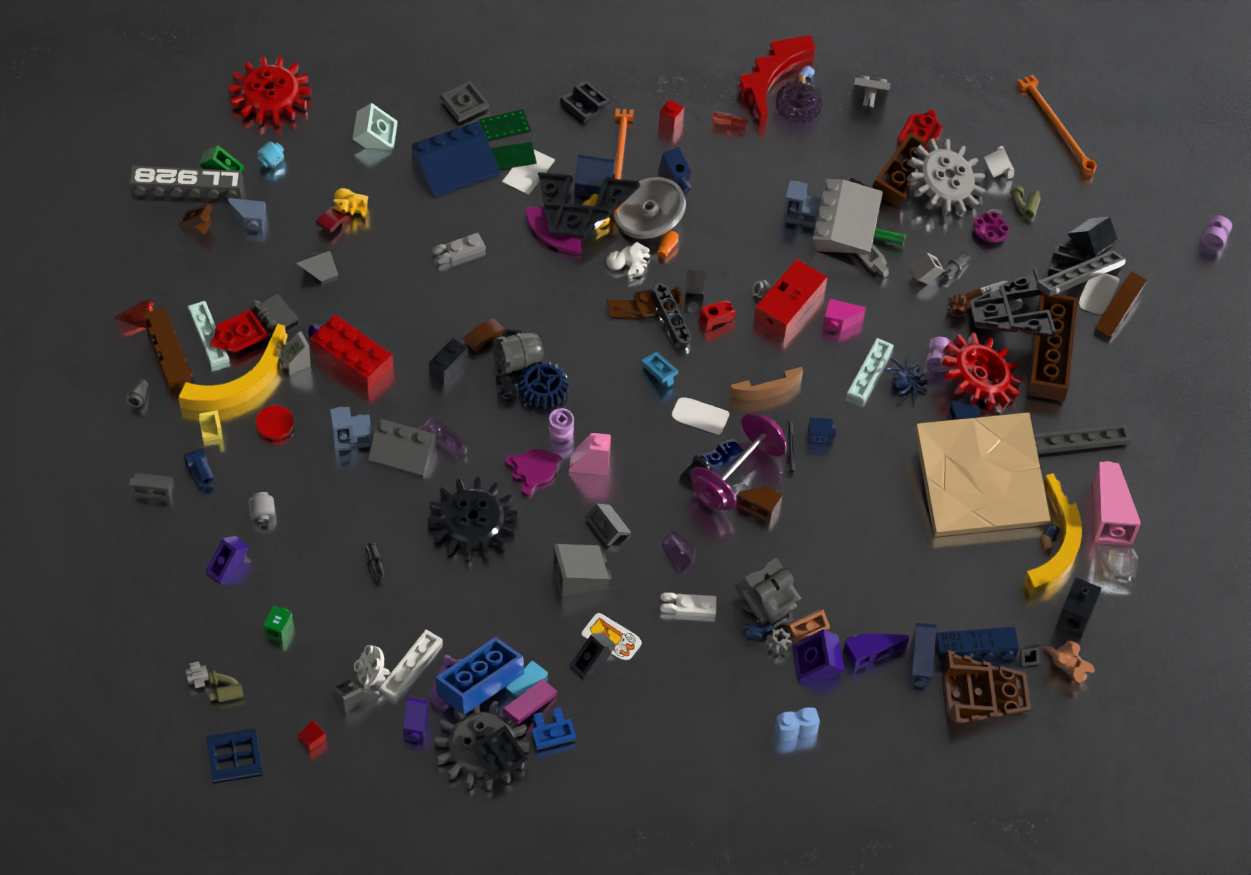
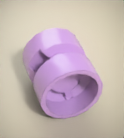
(1216, 232)
(936, 353)
(561, 425)

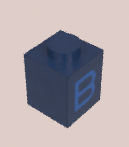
(821, 431)

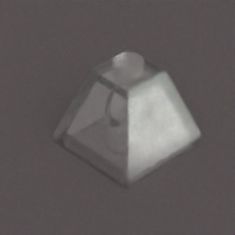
(1120, 561)

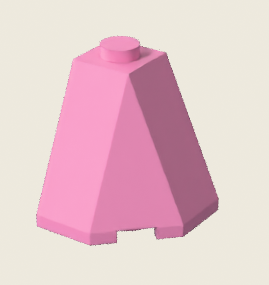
(591, 455)

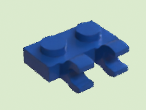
(554, 733)

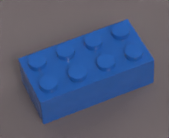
(479, 675)

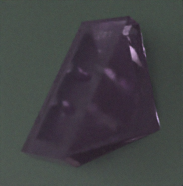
(679, 551)

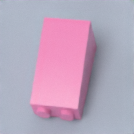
(1113, 506)

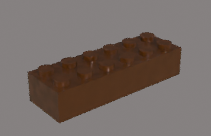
(1053, 355)

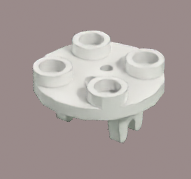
(370, 666)

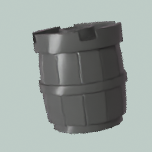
(517, 352)

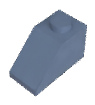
(248, 213)

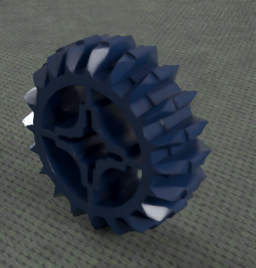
(539, 393)

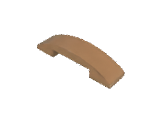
(746, 392)

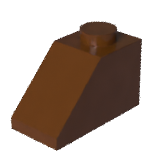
(760, 501)

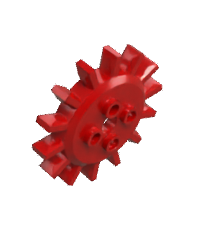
(259, 99)
(974, 358)

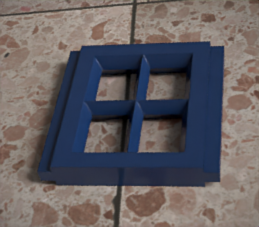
(232, 738)

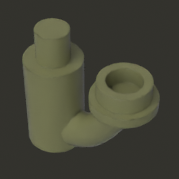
(1029, 208)
(225, 693)

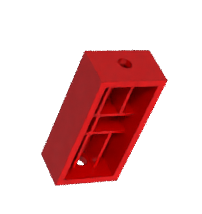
(801, 289)

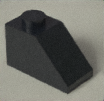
(592, 654)

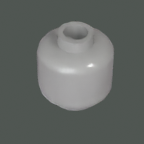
(261, 506)

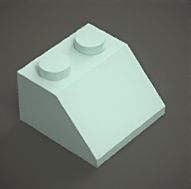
(374, 128)

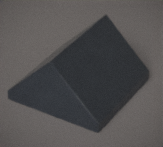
(1095, 235)

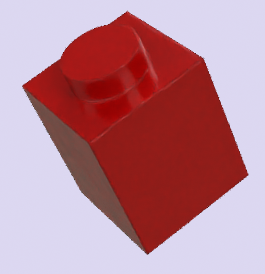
(671, 115)

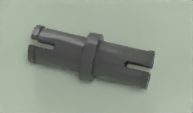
(955, 265)

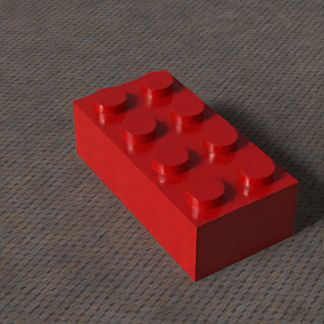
(351, 352)

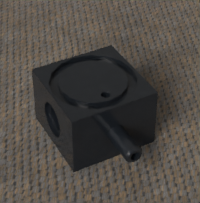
(1078, 607)

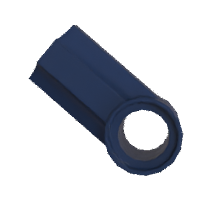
(198, 464)

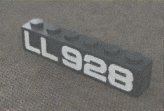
(186, 182)

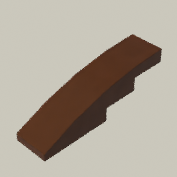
(1121, 304)

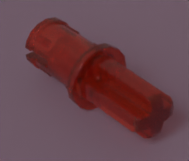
(729, 120)

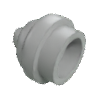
(761, 288)

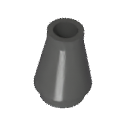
(137, 394)

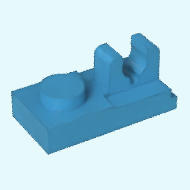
(660, 368)

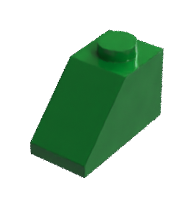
(219, 159)

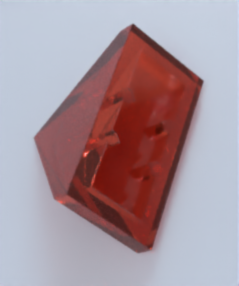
(135, 314)

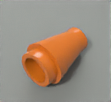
(667, 243)

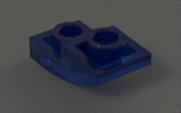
(724, 454)

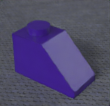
(227, 558)
(415, 719)

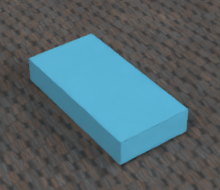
(532, 674)

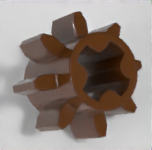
(958, 305)

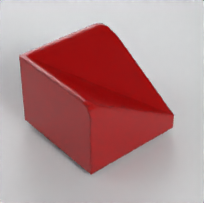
(312, 736)

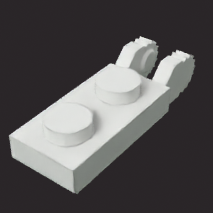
(689, 605)

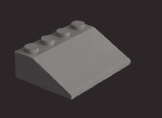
(846, 217)

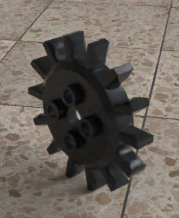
(472, 533)

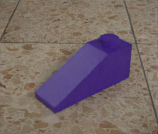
(871, 647)

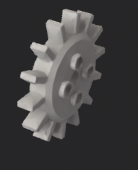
(942, 188)

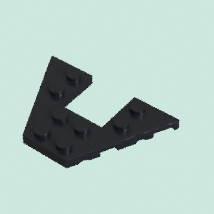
(580, 220)
(993, 310)

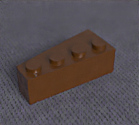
(167, 349)

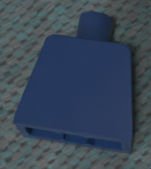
(674, 167)

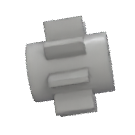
(779, 635)
(197, 674)

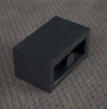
(448, 361)

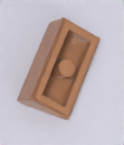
(807, 625)

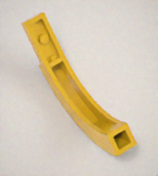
(240, 390)
(1052, 572)

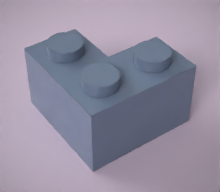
(800, 206)
(350, 430)

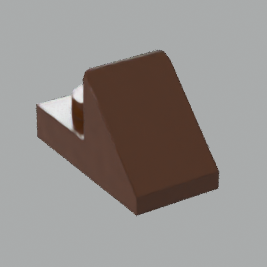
(197, 219)

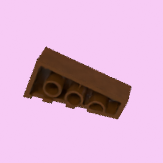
(893, 177)

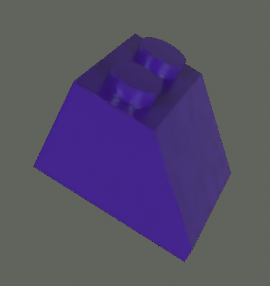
(818, 656)

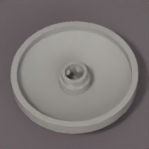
(651, 209)

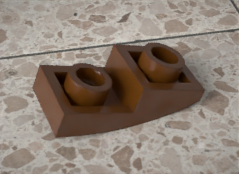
(483, 333)

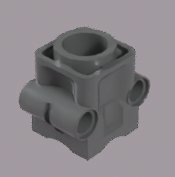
(768, 592)

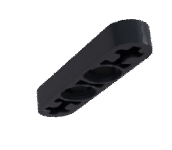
(674, 314)

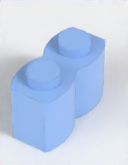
(795, 724)

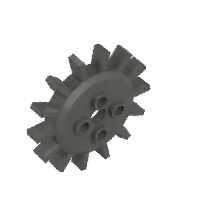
(465, 729)

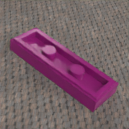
(529, 701)

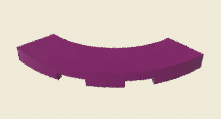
(538, 223)

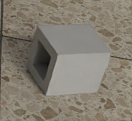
(927, 268)

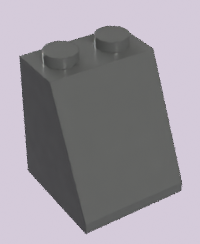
(580, 569)

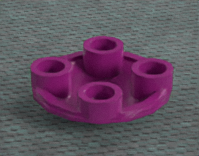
(991, 227)

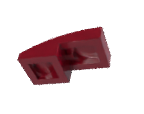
(331, 219)

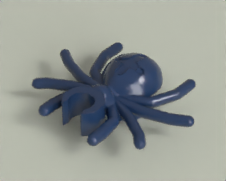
(906, 377)

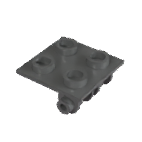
(273, 312)

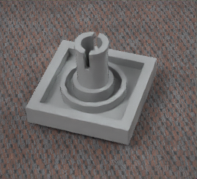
(871, 88)

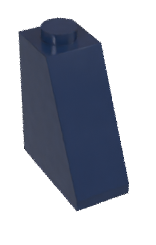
(922, 654)

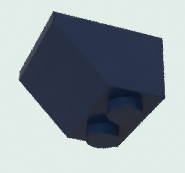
(591, 174)

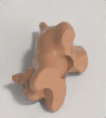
(1067, 658)

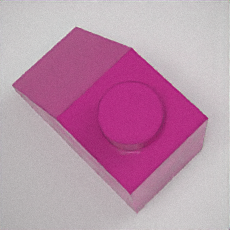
(842, 315)

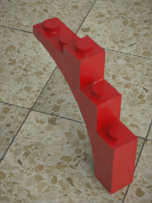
(780, 57)

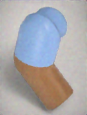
(806, 71)

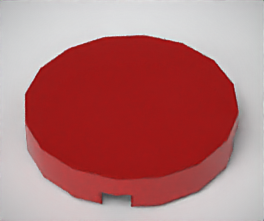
(274, 423)

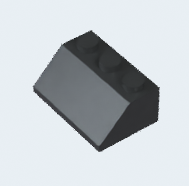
(402, 447)

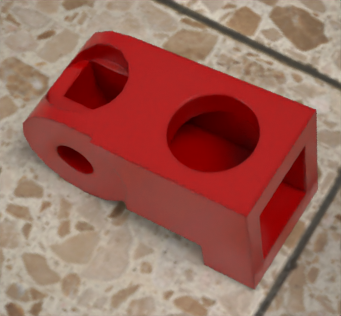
(716, 314)

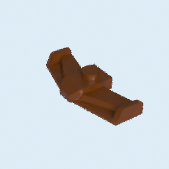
(642, 305)

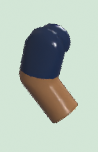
(1046, 537)

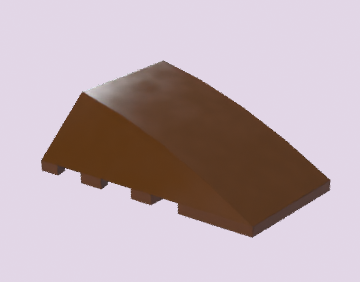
(981, 690)

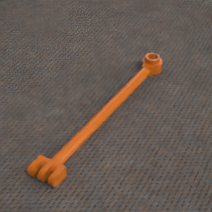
(1030, 84)
(623, 118)

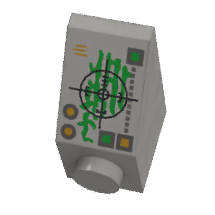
(296, 354)

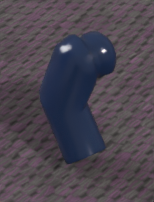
(756, 632)

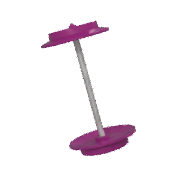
(764, 435)

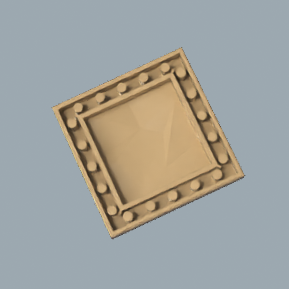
(982, 474)

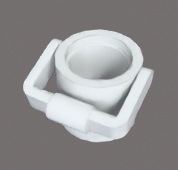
(999, 163)

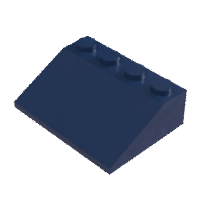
(455, 158)

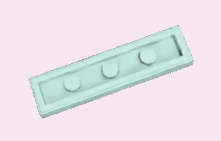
(206, 329)
(870, 370)

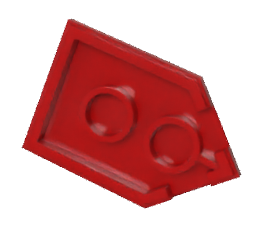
(923, 126)
(238, 332)

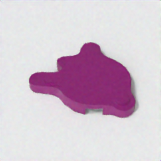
(533, 467)

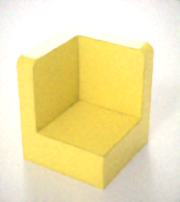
(210, 426)

